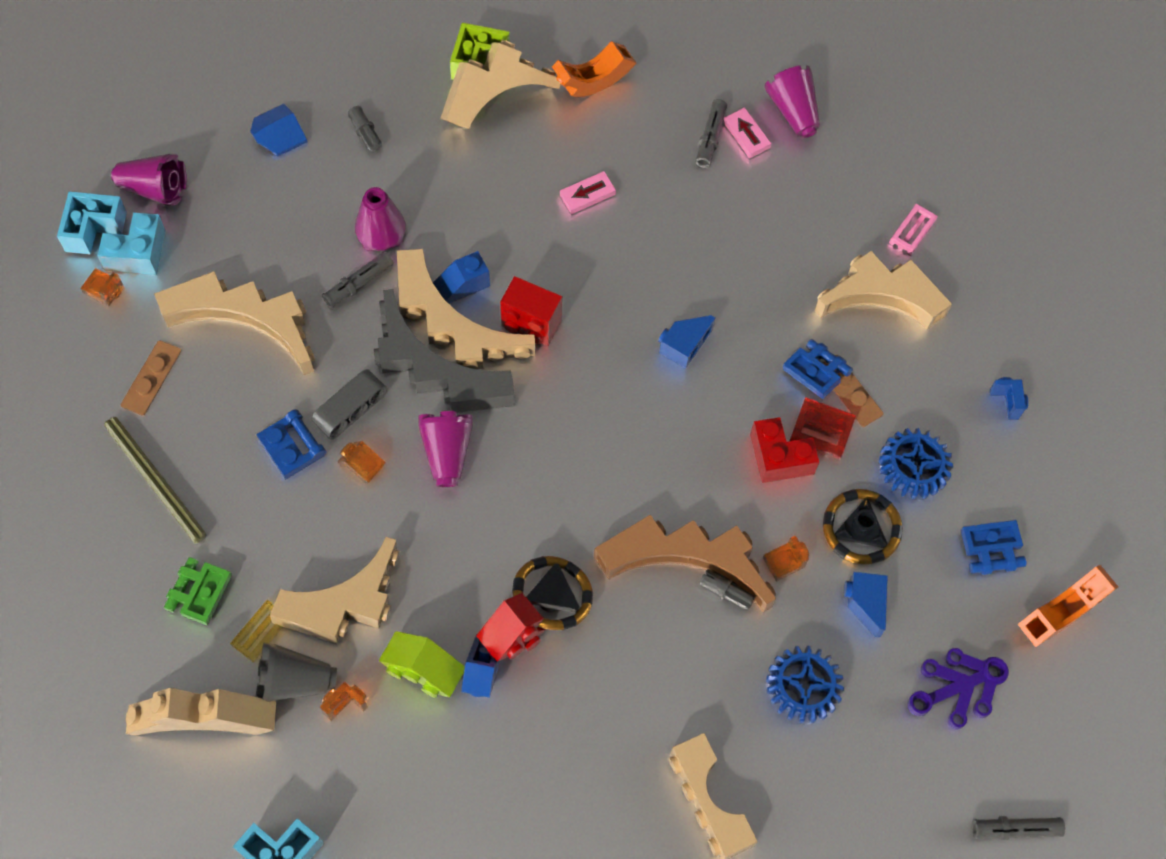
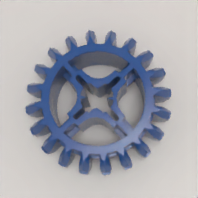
(935, 461)
(816, 686)

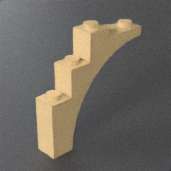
(210, 299)
(445, 325)

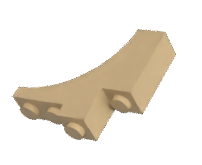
(477, 86)
(900, 289)
(325, 611)
(212, 710)

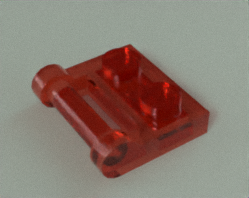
(826, 421)

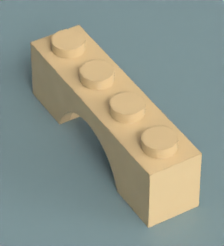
(728, 832)

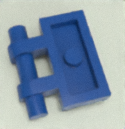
(812, 373)
(993, 538)

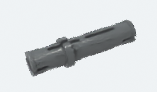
(705, 154)
(349, 285)
(1006, 828)

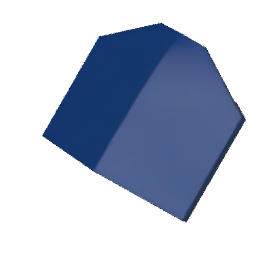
(278, 130)

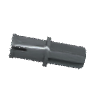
(364, 128)
(727, 590)

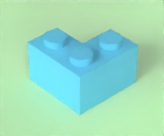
(86, 215)
(137, 251)
(295, 843)

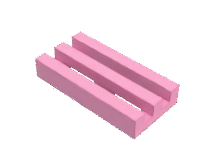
(903, 244)

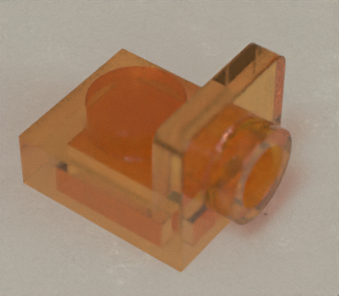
(103, 286)
(787, 558)

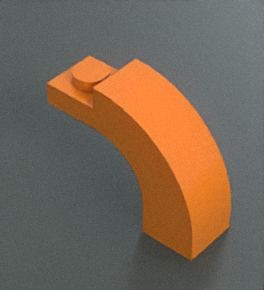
(597, 73)
(1068, 606)

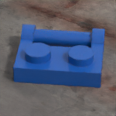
(284, 450)

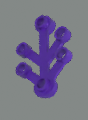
(961, 684)

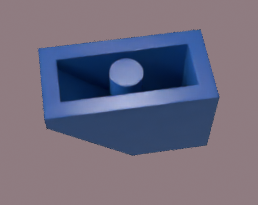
(463, 278)
(685, 339)
(868, 600)
(479, 671)

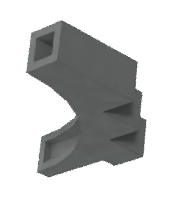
(462, 386)

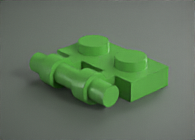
(205, 593)

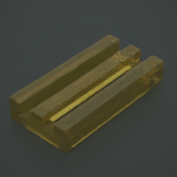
(235, 643)

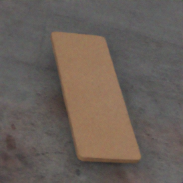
(150, 378)
(857, 399)

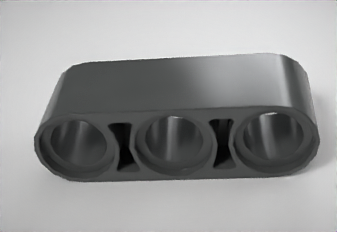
(349, 404)

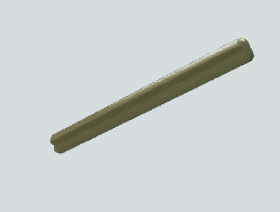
(155, 480)

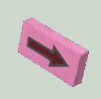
(747, 133)
(587, 192)

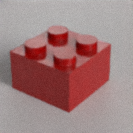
(531, 310)

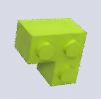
(474, 44)
(423, 663)

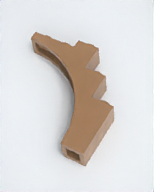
(689, 545)

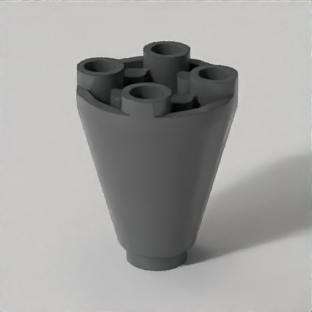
(292, 674)

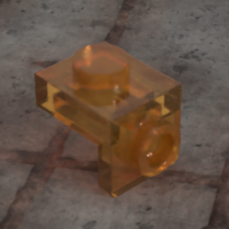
(361, 460)
(337, 700)

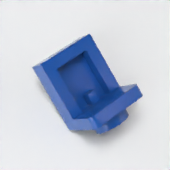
(1014, 394)

